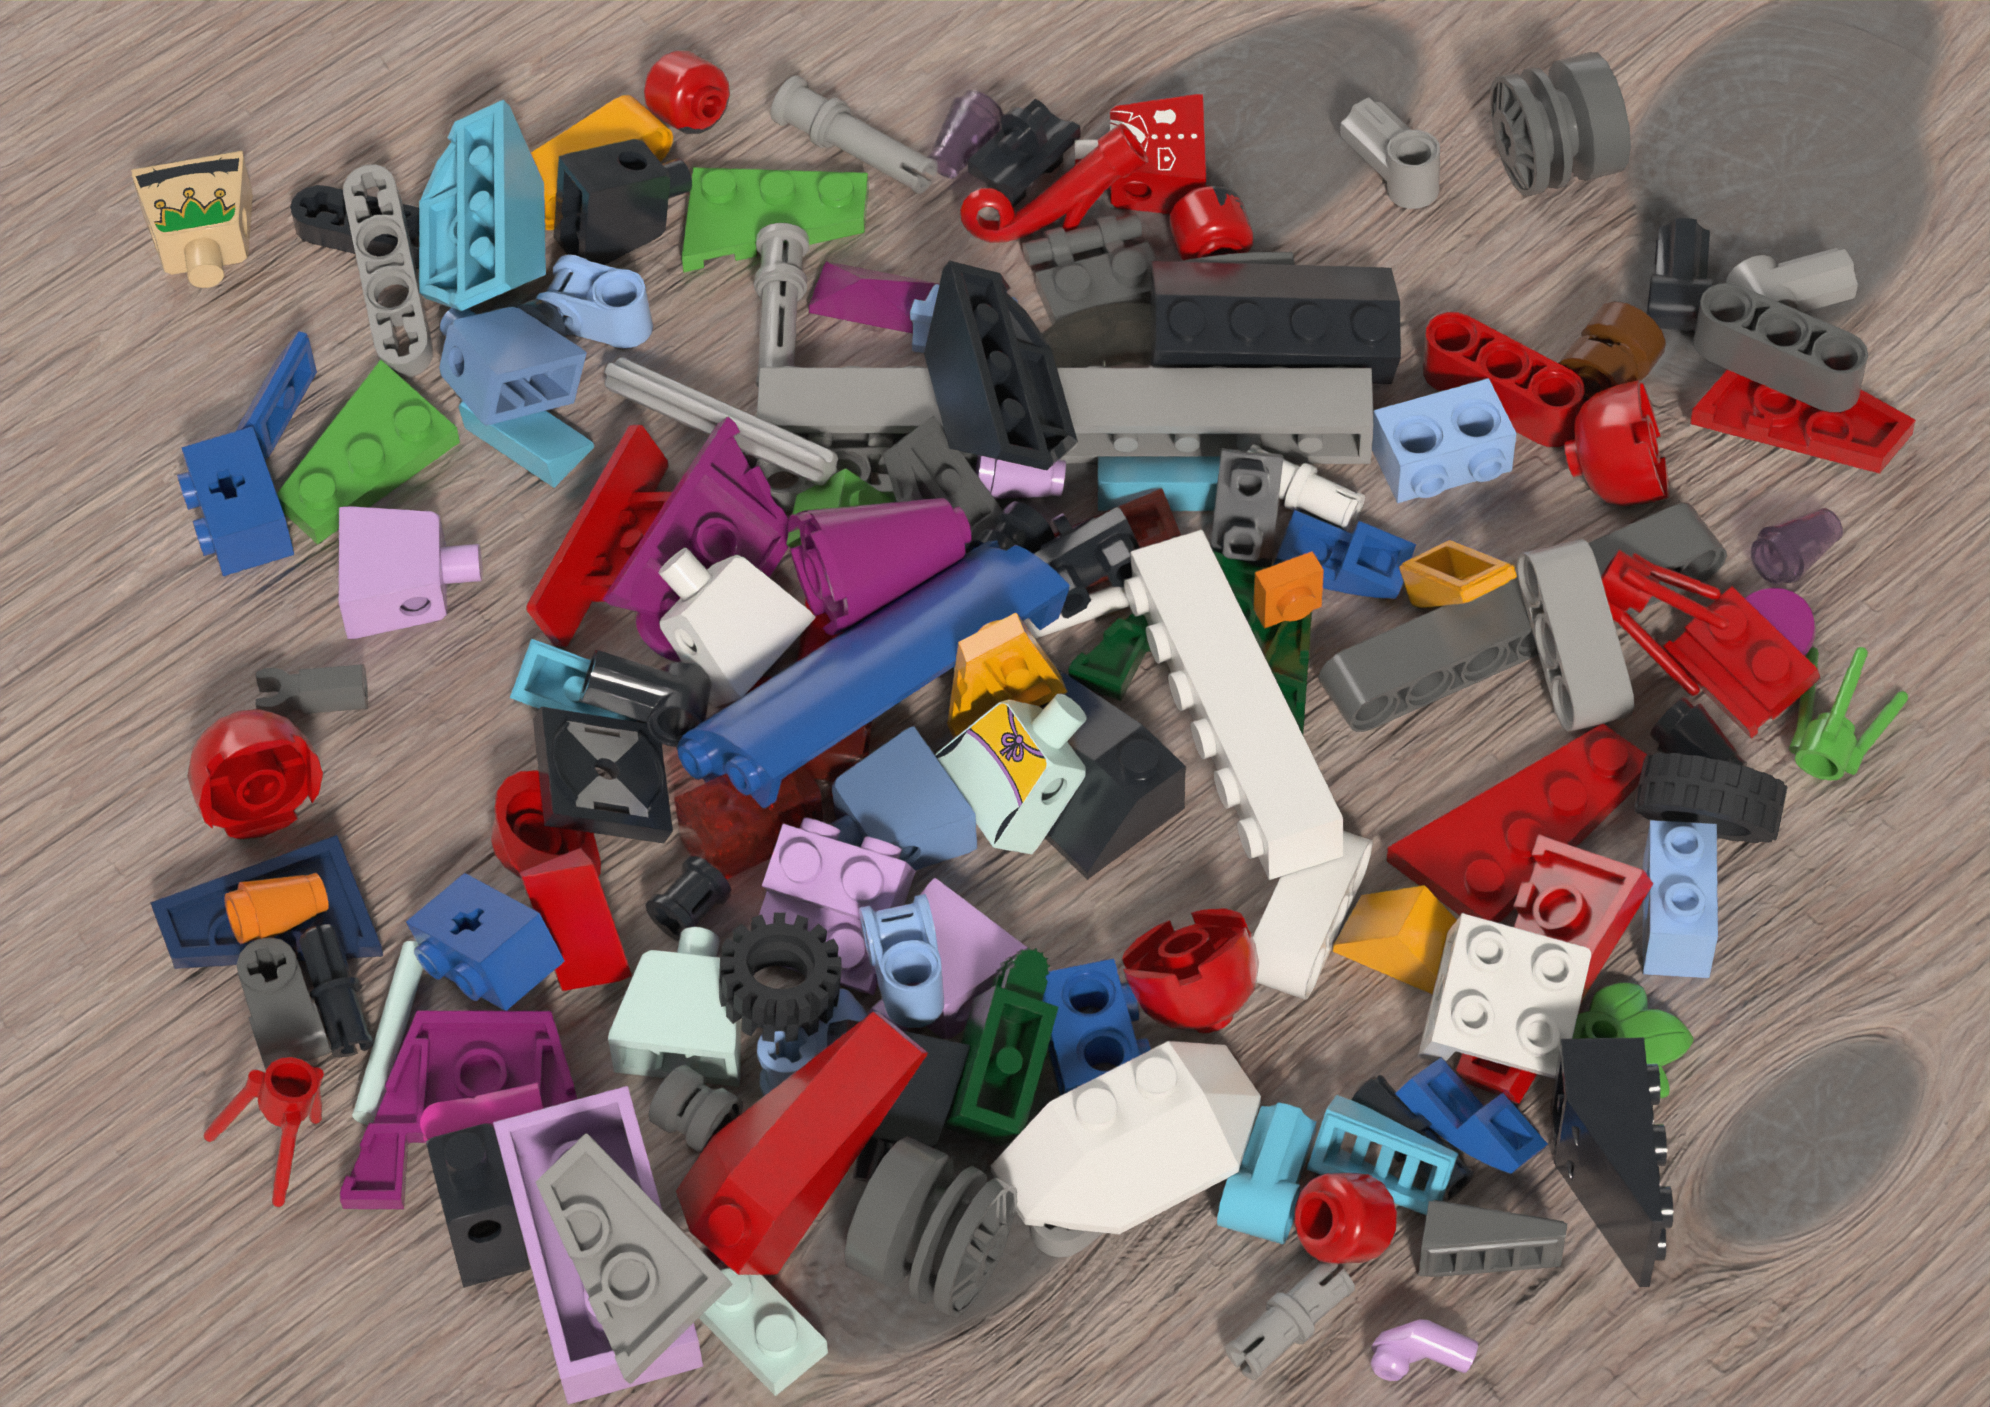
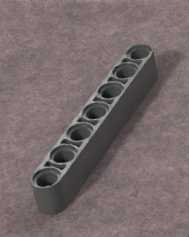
(1493, 632)

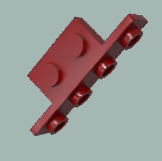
(601, 536)

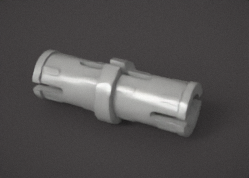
(1289, 1319)

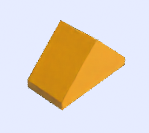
(1398, 935)

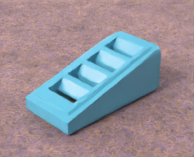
(1368, 1126)

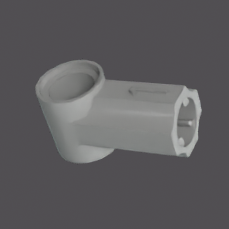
(1400, 155)
(1801, 282)

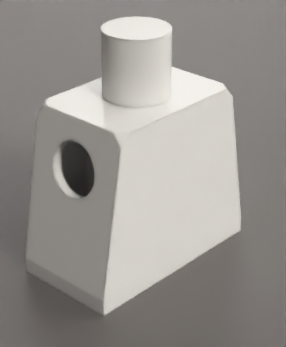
(729, 621)

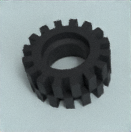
(779, 946)

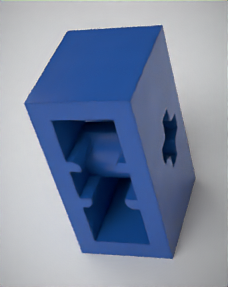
(236, 501)
(484, 942)

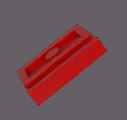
(1746, 667)

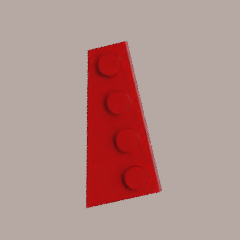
(1485, 846)
(1572, 900)

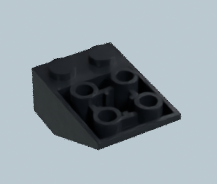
(1612, 1146)

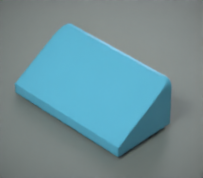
(534, 442)
(1186, 480)
(554, 680)

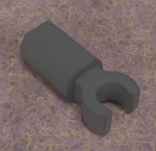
(313, 690)

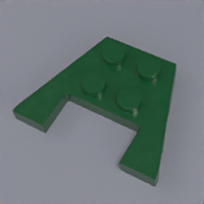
(1124, 644)

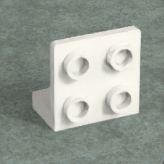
(1504, 996)

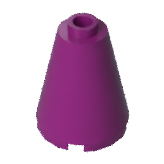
(873, 554)

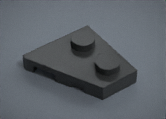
(927, 469)

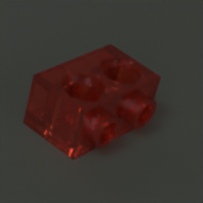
(734, 829)

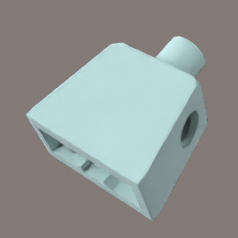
(676, 1015)

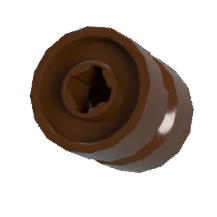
(1615, 348)

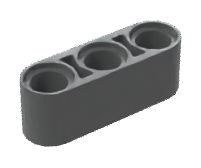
(1780, 347)

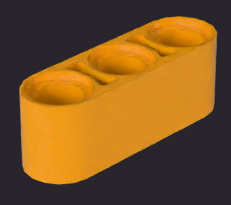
(613, 123)

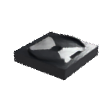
(576, 795)

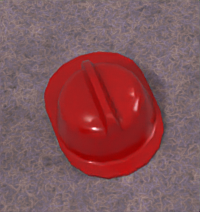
(519, 828)

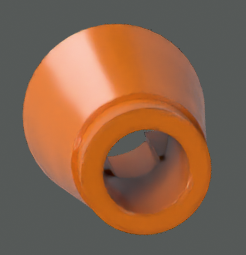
(274, 905)

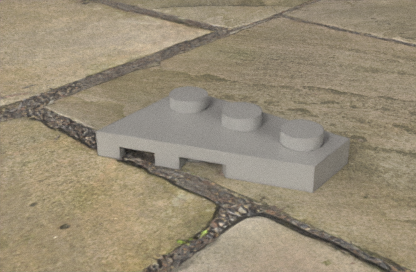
(631, 1257)

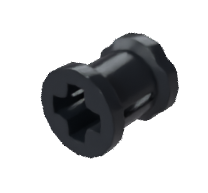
(688, 897)

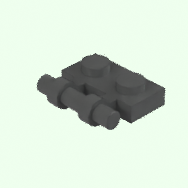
(1110, 278)

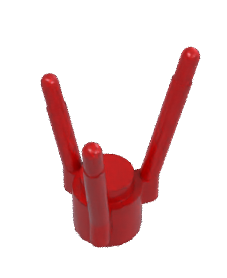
(1631, 584)
(285, 1097)

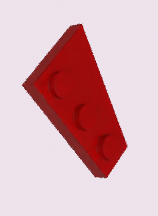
(1857, 437)

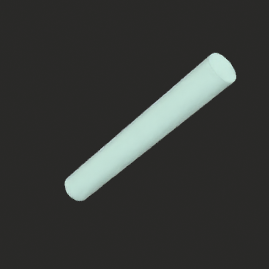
(389, 1034)

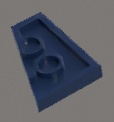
(197, 921)

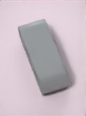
(1575, 635)

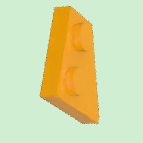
(997, 666)

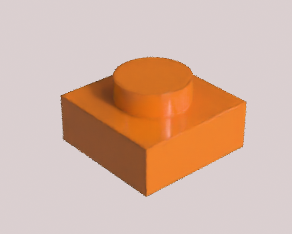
(1288, 590)

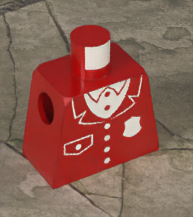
(1175, 148)

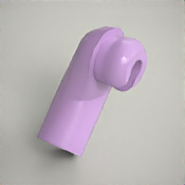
(1420, 1340)

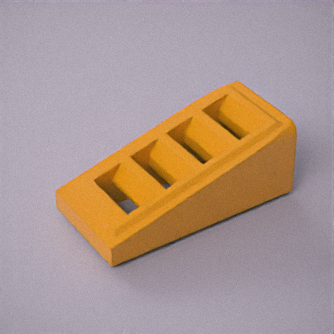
(1452, 575)

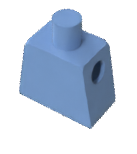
(508, 363)
(905, 801)

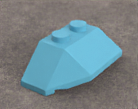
(481, 213)

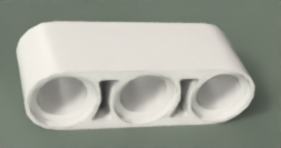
(1307, 918)

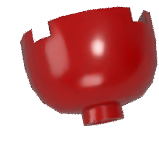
(1619, 447)
(253, 773)
(1195, 973)

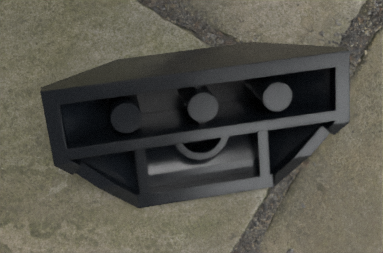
(994, 373)

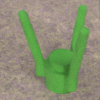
(1828, 744)

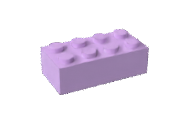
(528, 1150)

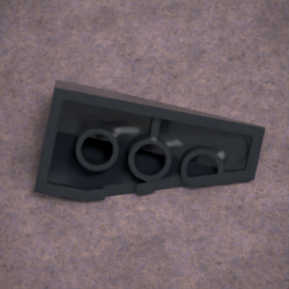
(1127, 786)

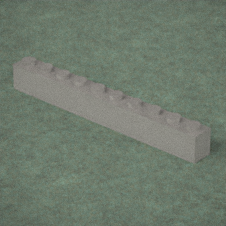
(1114, 411)

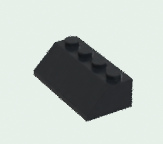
(1275, 317)

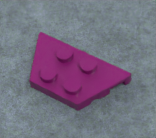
(715, 514)

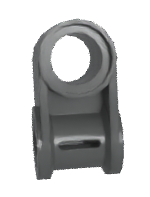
(281, 1009)

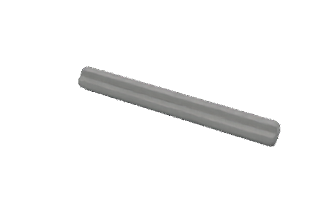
(705, 412)

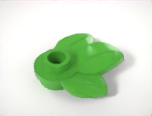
(1624, 1013)

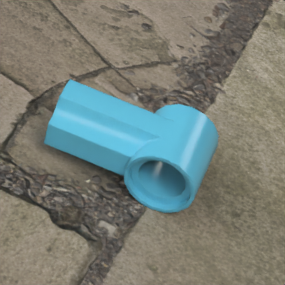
(1266, 1188)

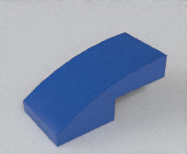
(1352, 562)
(1488, 1133)

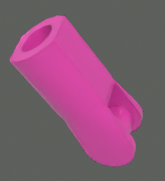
(485, 1108)

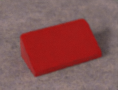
(578, 919)

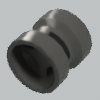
(692, 1108)

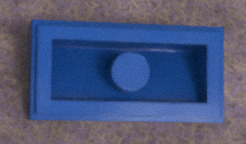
(280, 393)

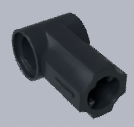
(1679, 274)
(666, 699)

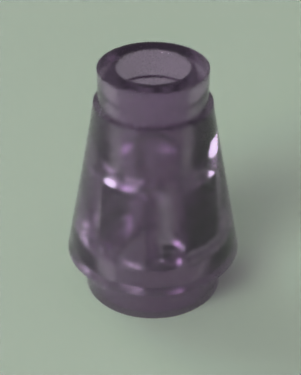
(965, 130)
(1795, 545)

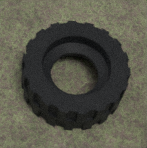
(1711, 791)

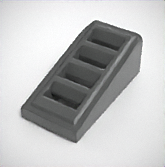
(1485, 1240)

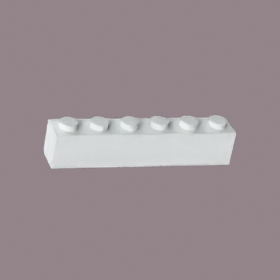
(1234, 706)

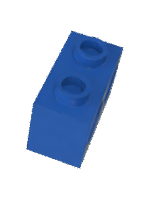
(1094, 1038)

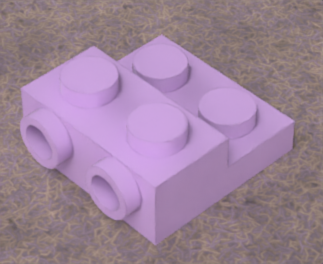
(828, 884)

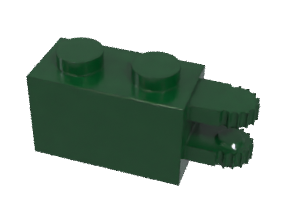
(1008, 1046)

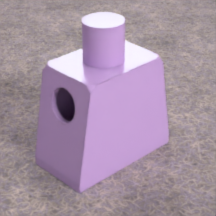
(397, 569)
(969, 954)

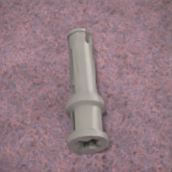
(832, 124)
(775, 267)

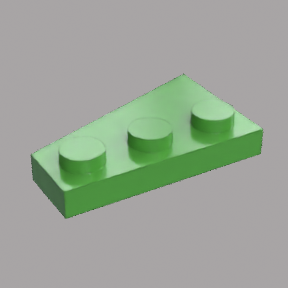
(735, 204)
(365, 453)

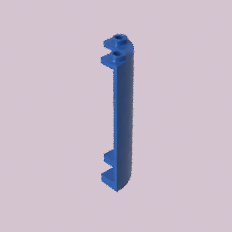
(868, 669)

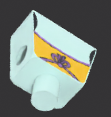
(1017, 769)

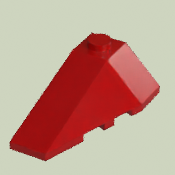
(790, 1150)

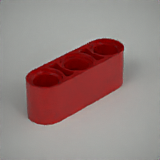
(1533, 389)

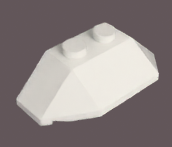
(1133, 1140)

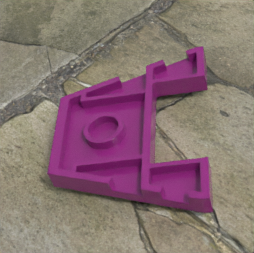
(447, 1060)

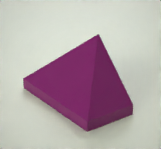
(867, 296)

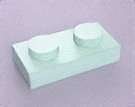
(764, 1330)

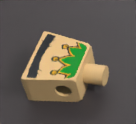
(197, 214)

